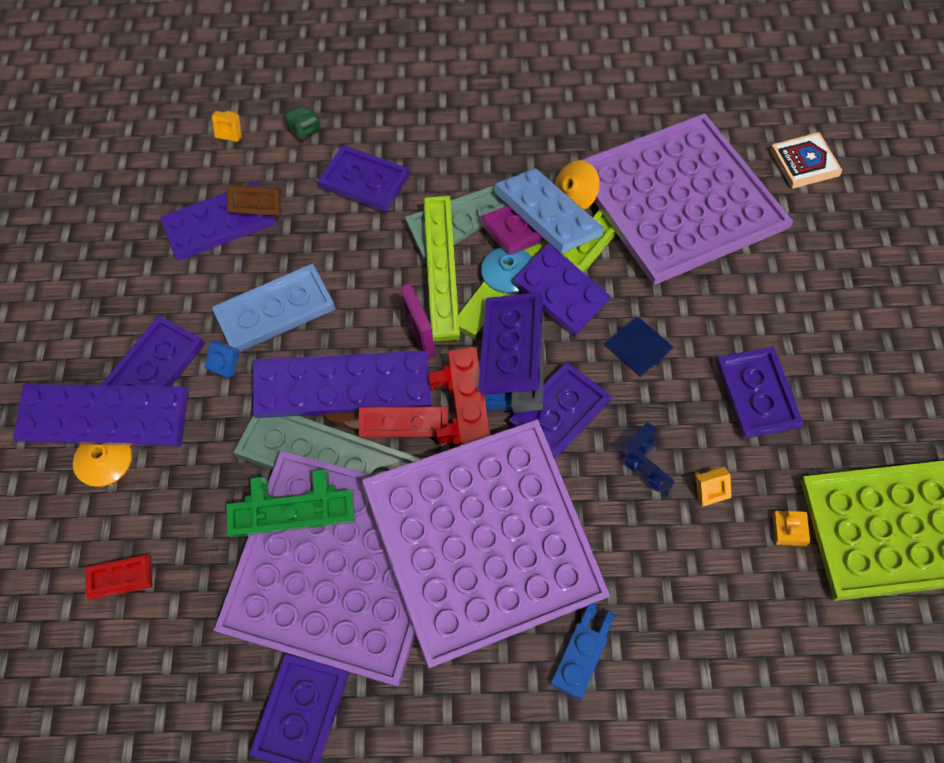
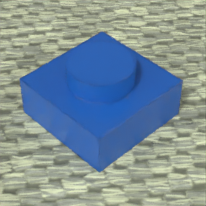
(222, 359)

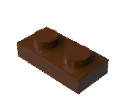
(254, 199)

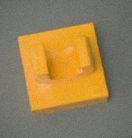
(226, 125)
(713, 486)
(791, 528)

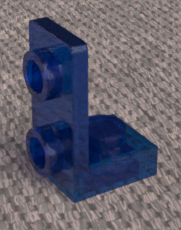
(635, 459)

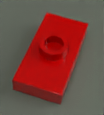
(118, 577)

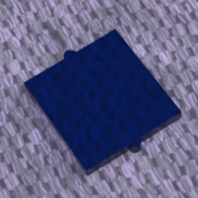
(638, 346)

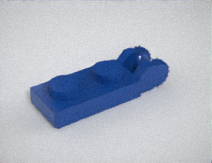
(582, 655)

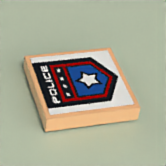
(805, 160)

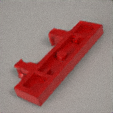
(471, 409)

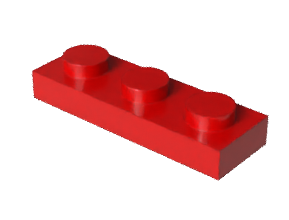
(401, 421)

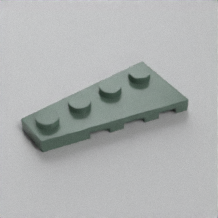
(465, 217)

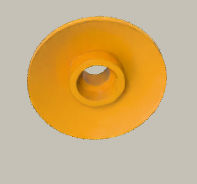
(584, 180)
(102, 470)

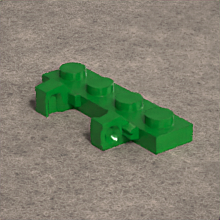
(269, 514)

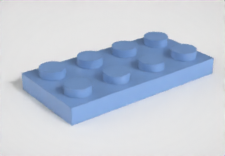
(548, 210)
(273, 308)

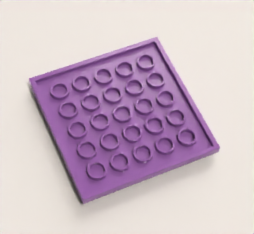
(683, 198)
(483, 542)
(321, 588)

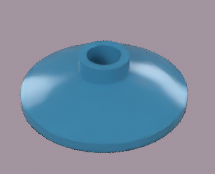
(498, 275)

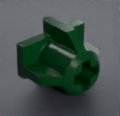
(302, 121)

